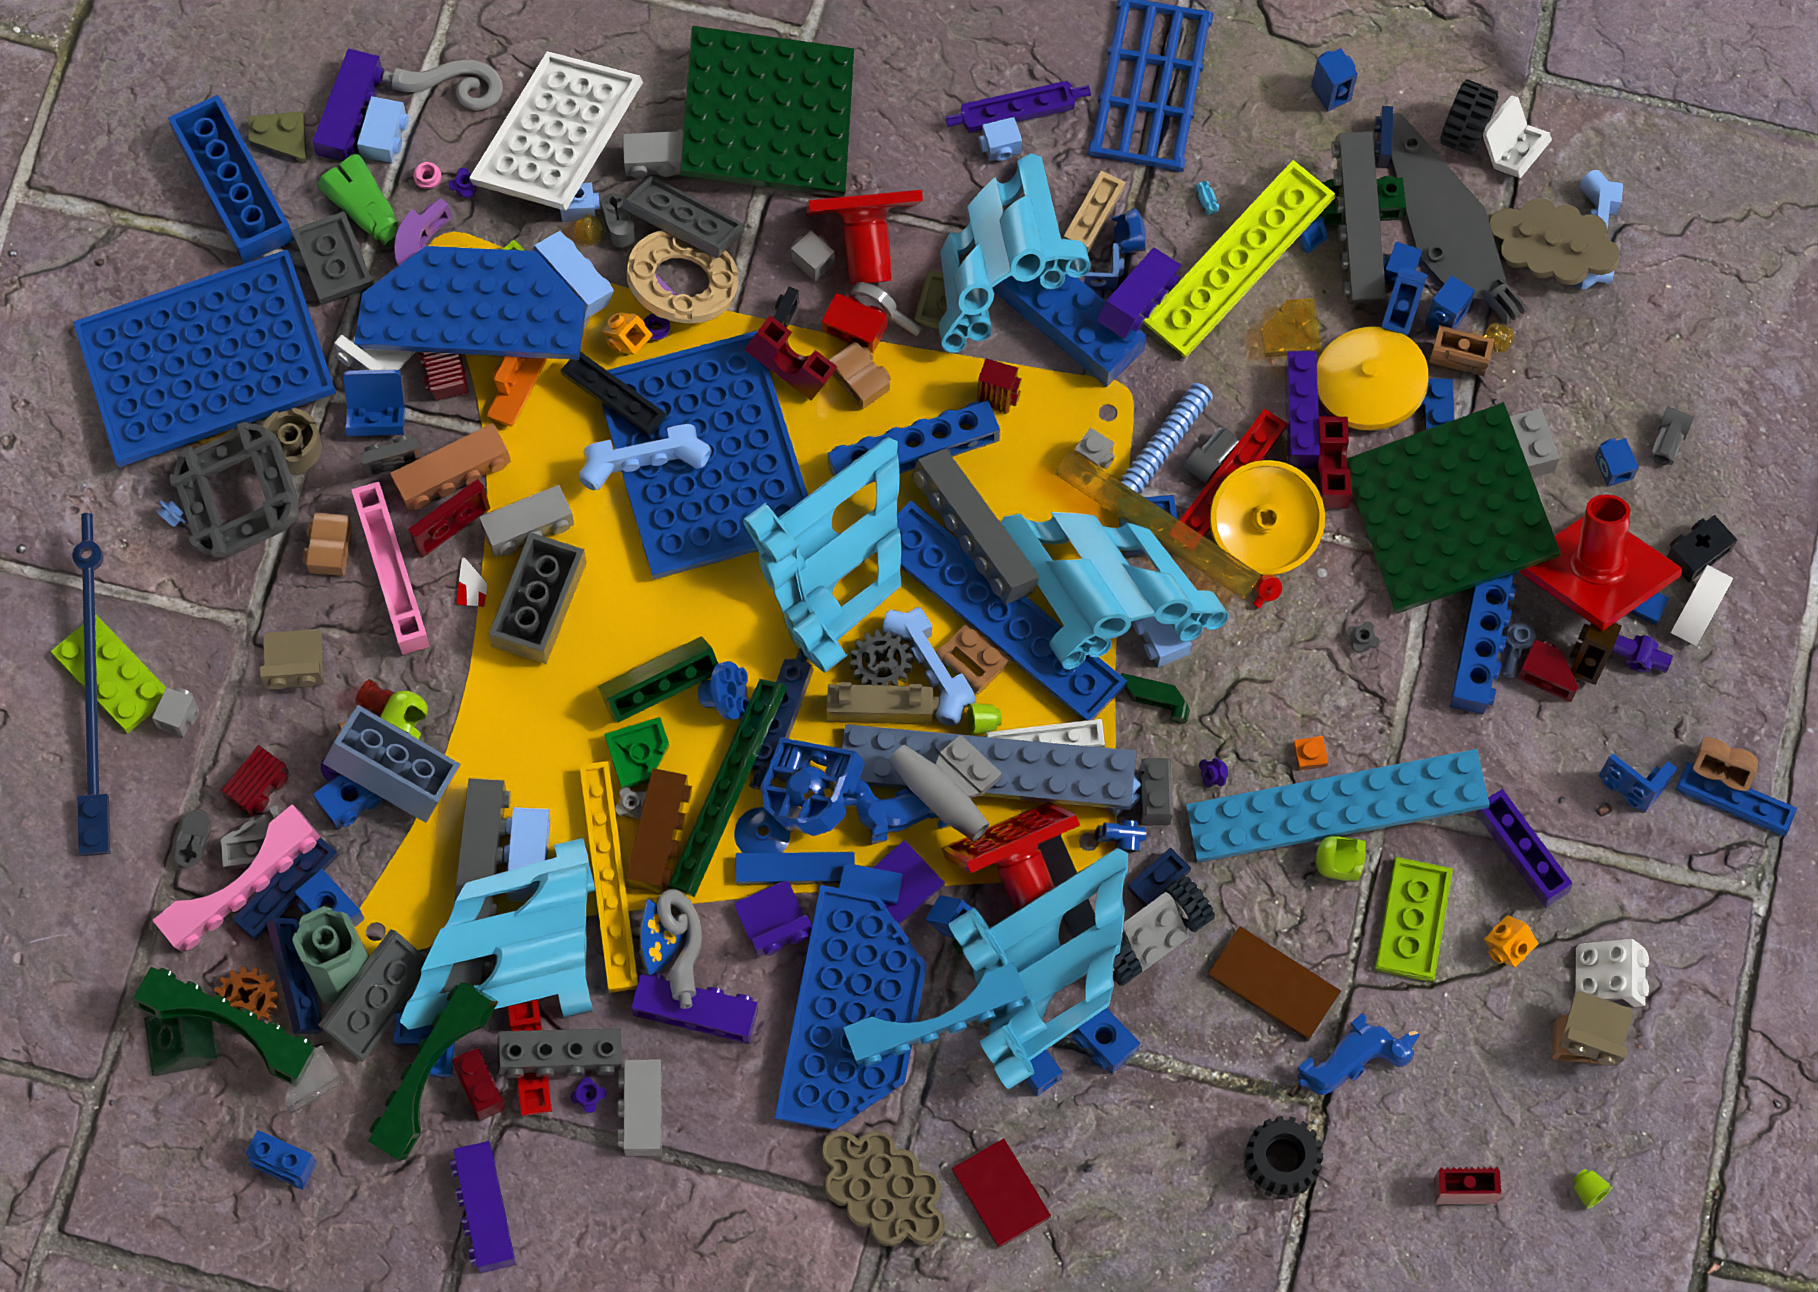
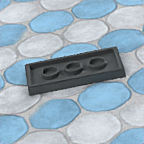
(683, 216)
(374, 996)

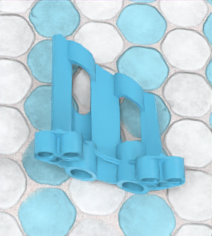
(1013, 242)
(808, 558)
(1044, 965)

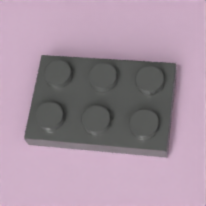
(332, 257)
(385, 459)

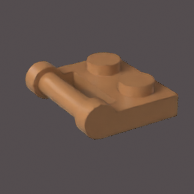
(977, 651)

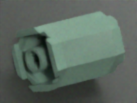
(329, 951)

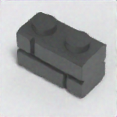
(1156, 791)

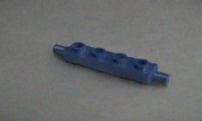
(795, 676)

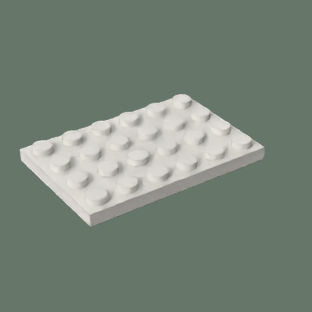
(556, 130)

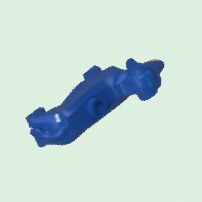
(888, 814)
(1353, 1053)

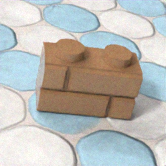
(1461, 350)

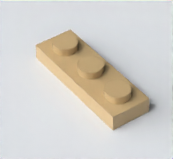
(1095, 209)

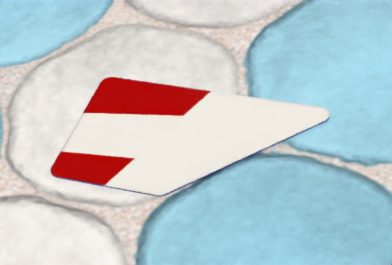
(471, 586)

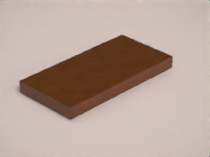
(1274, 983)

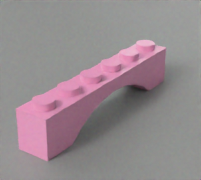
(390, 568)
(285, 840)

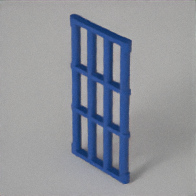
(1158, 108)

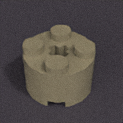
(297, 437)

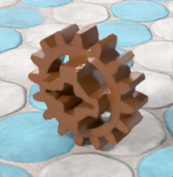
(255, 992)

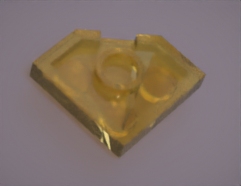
(1292, 329)

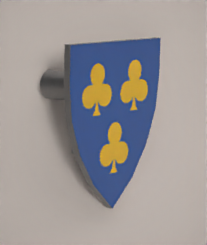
(656, 943)

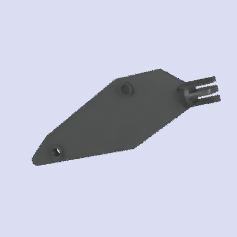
(1450, 223)

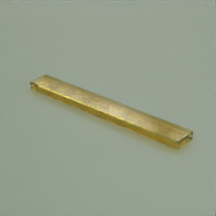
(1166, 528)

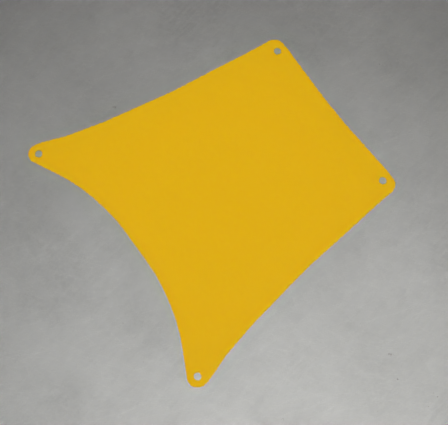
(545, 720)

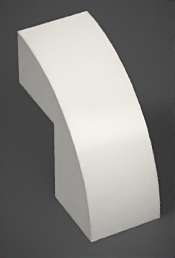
(1702, 605)

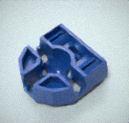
(791, 765)

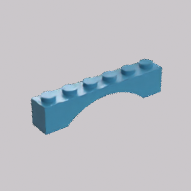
(996, 991)

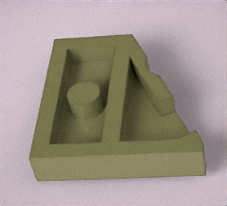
(279, 133)

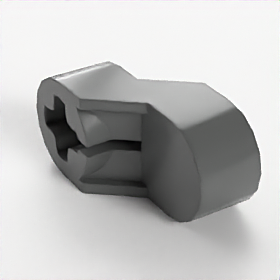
(621, 231)
(191, 852)

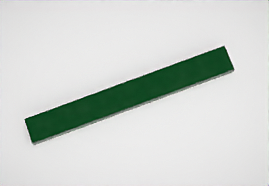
(727, 787)

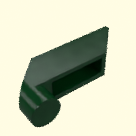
(1157, 695)

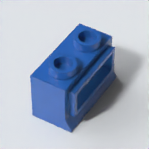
(280, 1159)

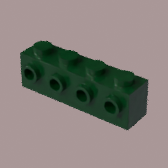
(1390, 200)
(658, 679)

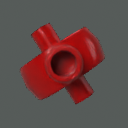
(1267, 589)

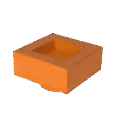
(1310, 753)

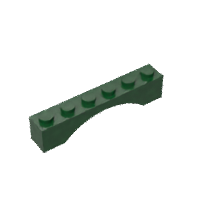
(168, 998)
(400, 1124)

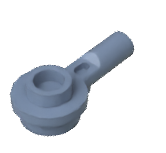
(1520, 638)

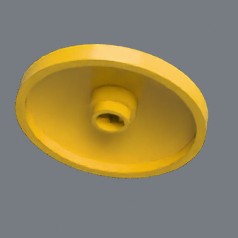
(1372, 378)
(1268, 516)

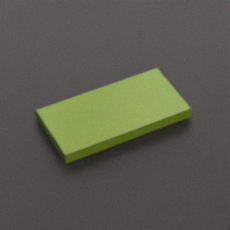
(1413, 919)

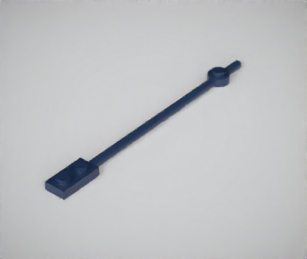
(93, 807)

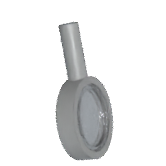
(872, 295)

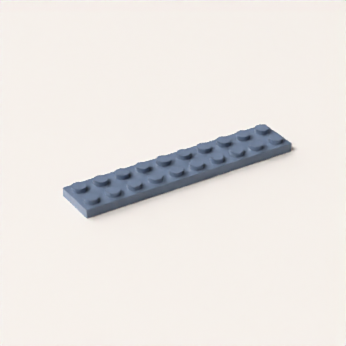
(1027, 767)

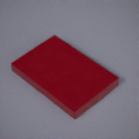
(449, 518)
(1001, 1193)

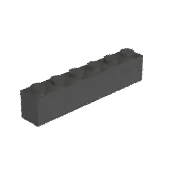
(1359, 217)
(975, 526)

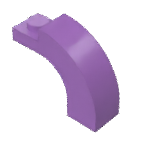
(417, 229)

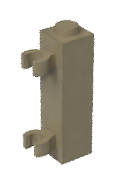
(881, 703)

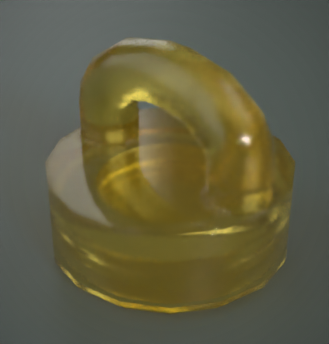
(588, 230)
(1502, 334)

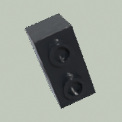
(1715, 543)

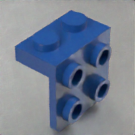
(374, 402)

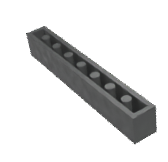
(479, 859)

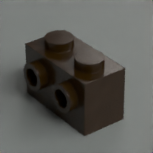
(1593, 651)

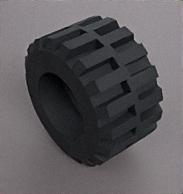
(1469, 117)
(1291, 1134)

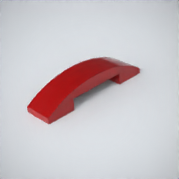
(533, 1090)

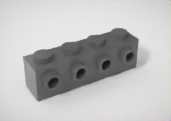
(559, 1051)

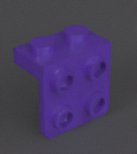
(773, 919)

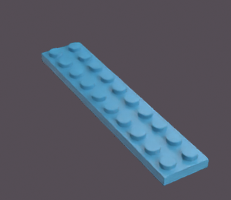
(1337, 805)

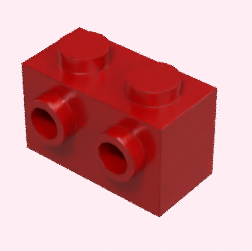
(855, 322)

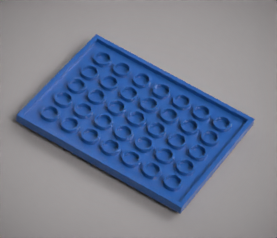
(203, 358)
(698, 514)

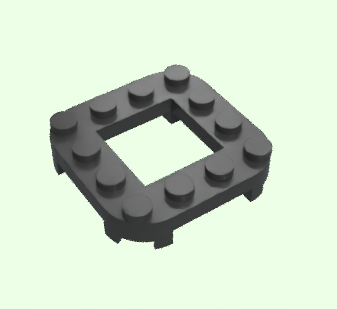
(197, 499)

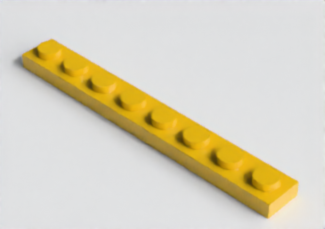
(608, 877)

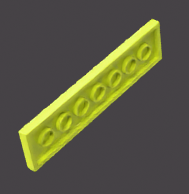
(1239, 258)

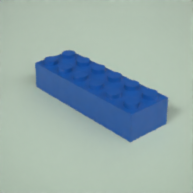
(231, 179)
(1070, 321)

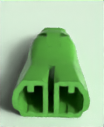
(360, 198)

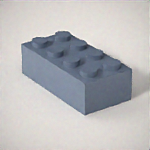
(391, 763)

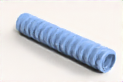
(1167, 437)

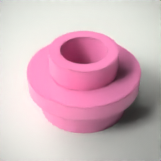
(427, 169)

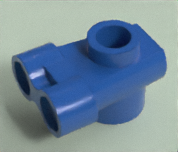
(1126, 834)

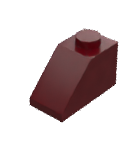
(1549, 671)

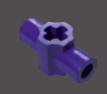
(1642, 653)

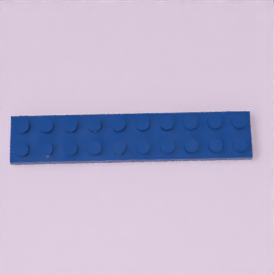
(1017, 628)

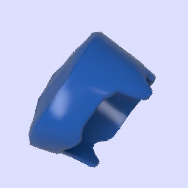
(1130, 232)

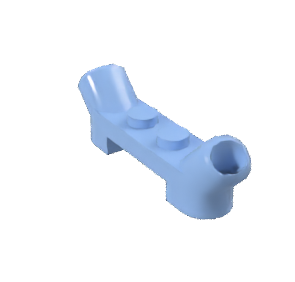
(1607, 200)
(680, 444)
(954, 691)

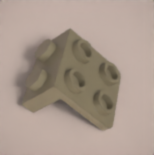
(292, 659)
(1597, 1029)

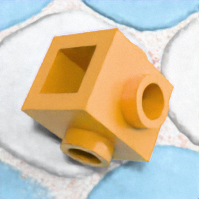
(626, 333)
(1510, 941)

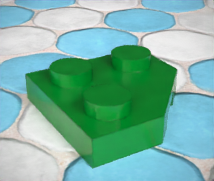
(637, 751)

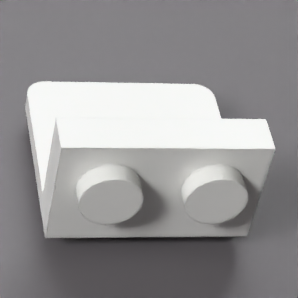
(1511, 141)
(369, 359)
(1613, 970)

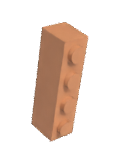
(450, 467)

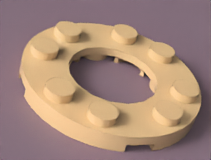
(680, 308)

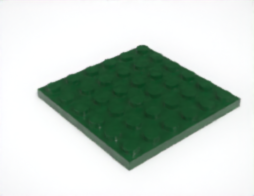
(767, 111)
(1451, 508)

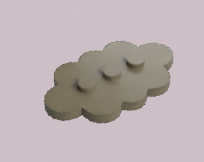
(1554, 241)
(882, 1188)

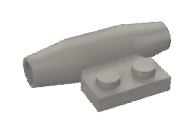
(950, 783)

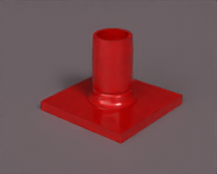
(866, 230)
(1603, 565)
(1016, 851)

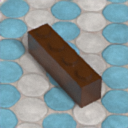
(657, 831)

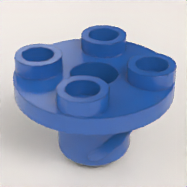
(725, 690)

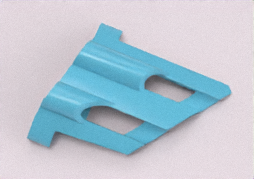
(1102, 591)
(536, 947)

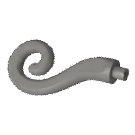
(413, 81)
(681, 974)

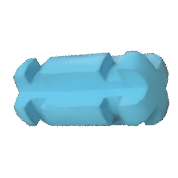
(1207, 198)

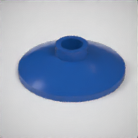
(750, 841)

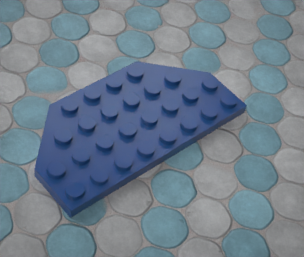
(473, 305)
(853, 970)

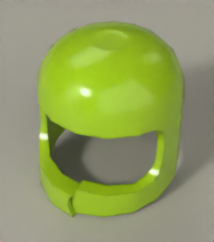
(404, 711)
(1341, 858)

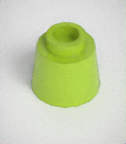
(983, 718)
(1591, 1187)

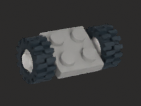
(1160, 928)

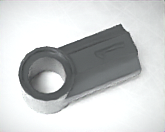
(1672, 431)
(1208, 459)

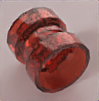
(373, 697)

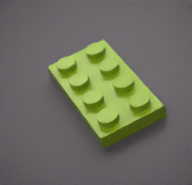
(124, 683)

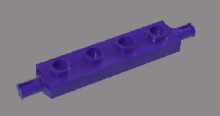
(1020, 105)

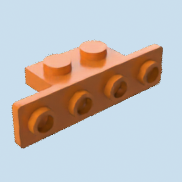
(514, 383)

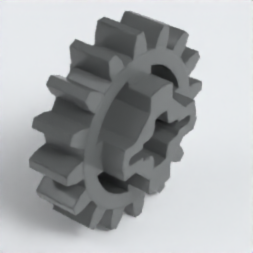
(879, 649)

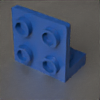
(1636, 789)

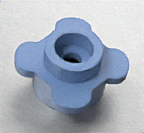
(171, 513)

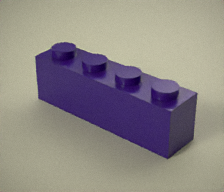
(348, 105)
(1140, 293)
(1302, 409)
(1524, 849)
(710, 1011)
(484, 1207)

